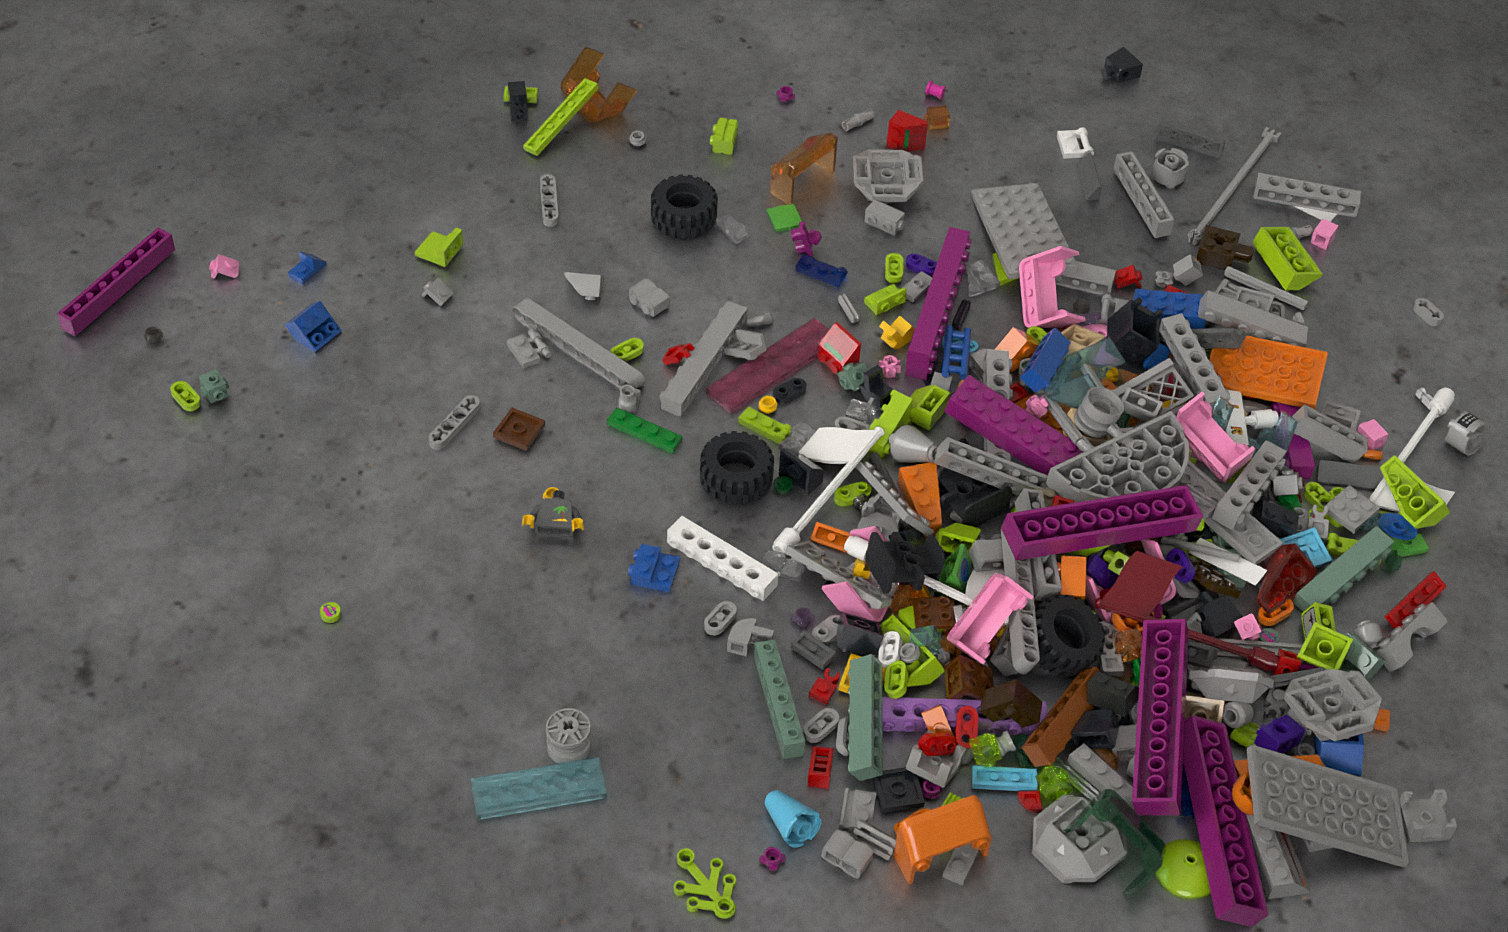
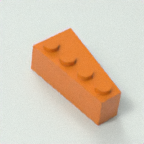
(921, 492)

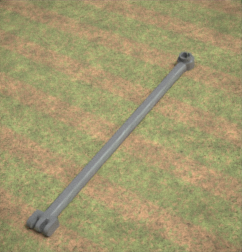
(1268, 137)

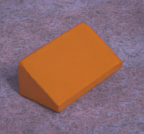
(829, 536)

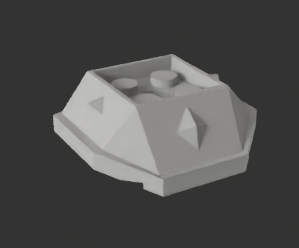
(887, 175)
(1229, 680)
(1334, 703)
(1075, 856)

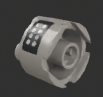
(1467, 432)

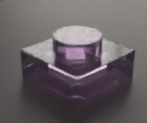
(1091, 317)

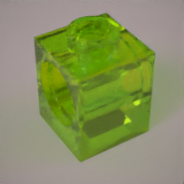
(977, 745)

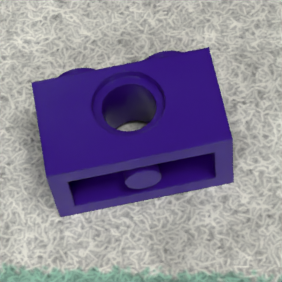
(1279, 735)

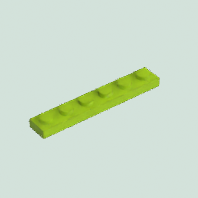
(561, 117)

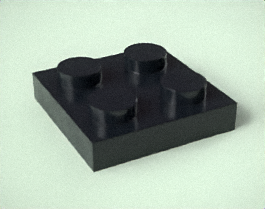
(898, 790)

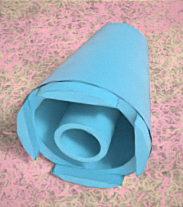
(792, 818)

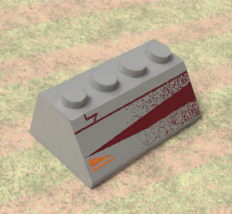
(1276, 862)

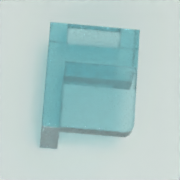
(928, 637)

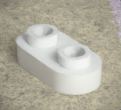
(890, 648)

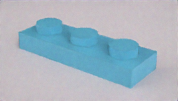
(1004, 778)

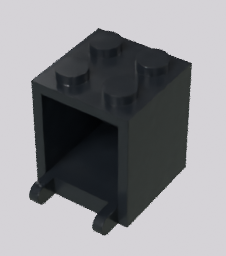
(1134, 331)

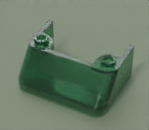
(1111, 806)

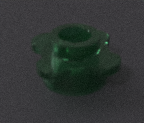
(1393, 561)

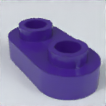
(920, 263)
(1180, 558)

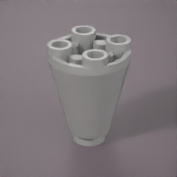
(912, 446)

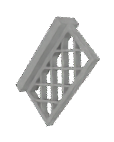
(1153, 376)

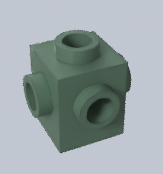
(852, 375)
(213, 386)

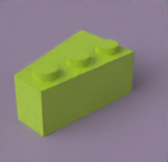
(895, 415)

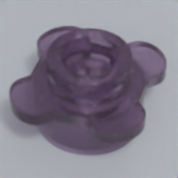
(802, 613)

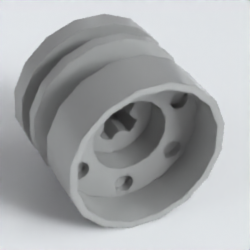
(1098, 411)
(568, 736)

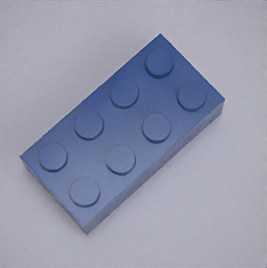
(1173, 304)

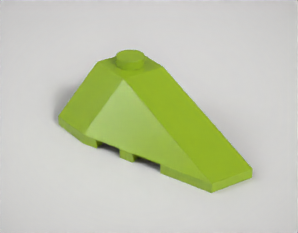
(1414, 498)
(926, 667)

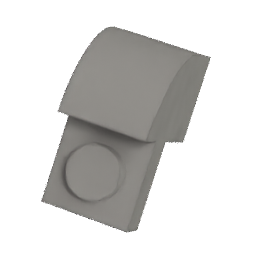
(747, 633)

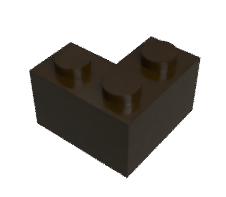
(1011, 701)

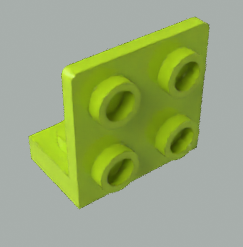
(441, 248)

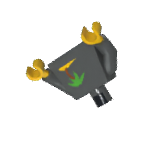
(554, 517)

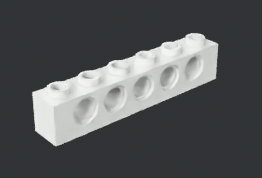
(722, 558)

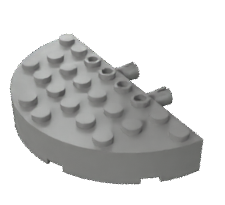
(1128, 464)

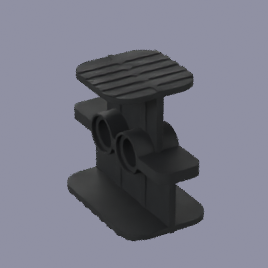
(971, 498)
(902, 562)

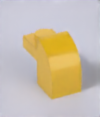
(898, 333)

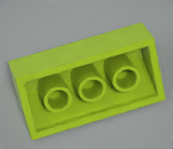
(1286, 257)

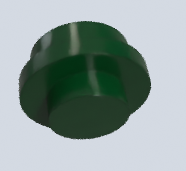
(783, 484)

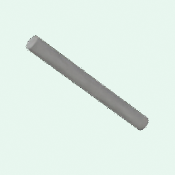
(1200, 549)

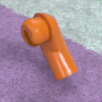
(1373, 454)

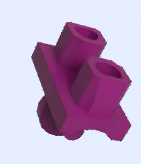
(808, 239)

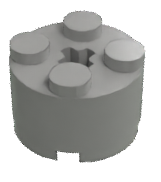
(1170, 167)

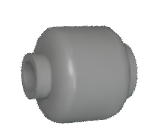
(1369, 633)
(1237, 714)

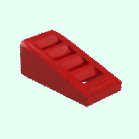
(820, 768)

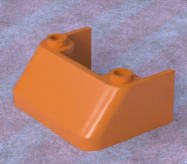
(939, 832)

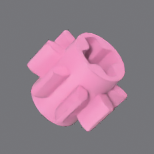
(890, 366)
(1036, 406)

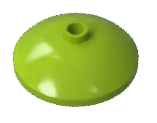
(1181, 876)

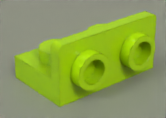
(885, 299)

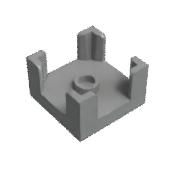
(884, 523)
(935, 768)
(1426, 818)

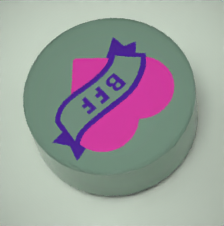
(1269, 635)

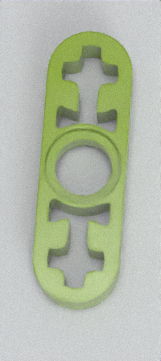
(1315, 490)

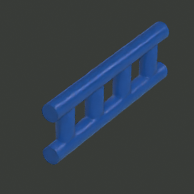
(964, 347)

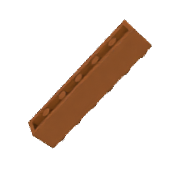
(1057, 725)

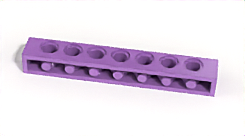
(911, 708)

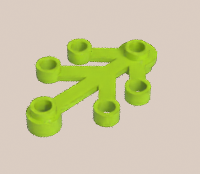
(706, 886)

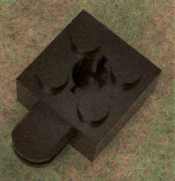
(1221, 247)

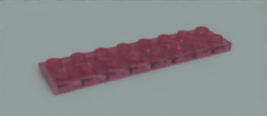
(769, 367)

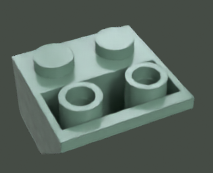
(1362, 658)

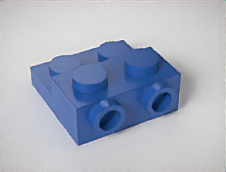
(653, 568)

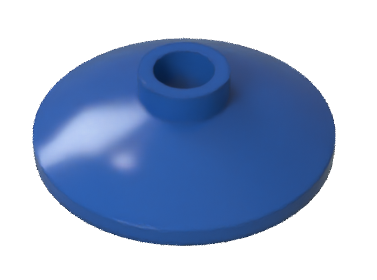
(1397, 526)

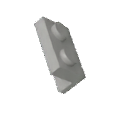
(747, 346)

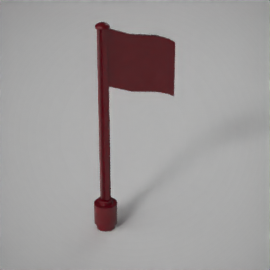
(1143, 587)

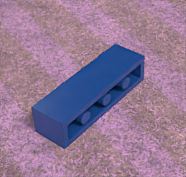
(1045, 360)

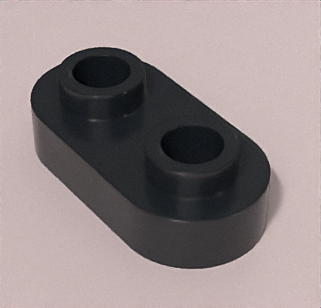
(792, 390)

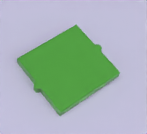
(784, 217)

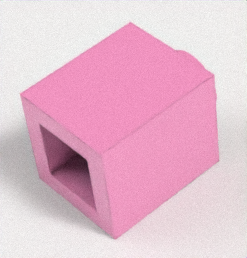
(1324, 234)
(1374, 432)

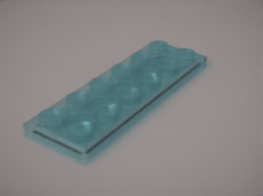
(538, 788)

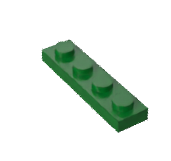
(644, 430)

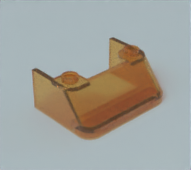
(597, 107)
(815, 149)

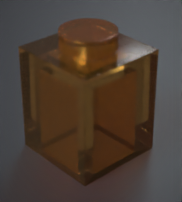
(937, 117)

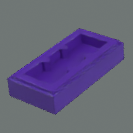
(1099, 572)

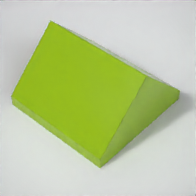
(1325, 647)

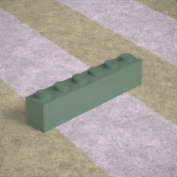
(1345, 570)
(865, 718)

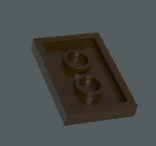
(1213, 579)

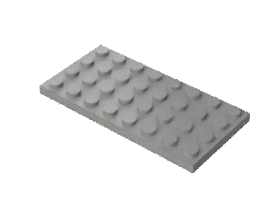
(1019, 224)
(1326, 806)

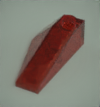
(1285, 576)

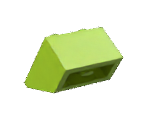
(928, 405)

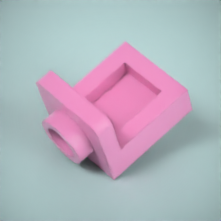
(224, 266)
(1248, 627)

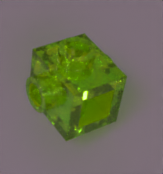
(1053, 782)

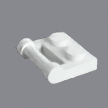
(1069, 144)

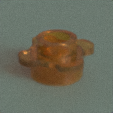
(947, 645)

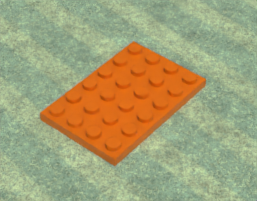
(1271, 371)

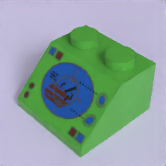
(956, 570)

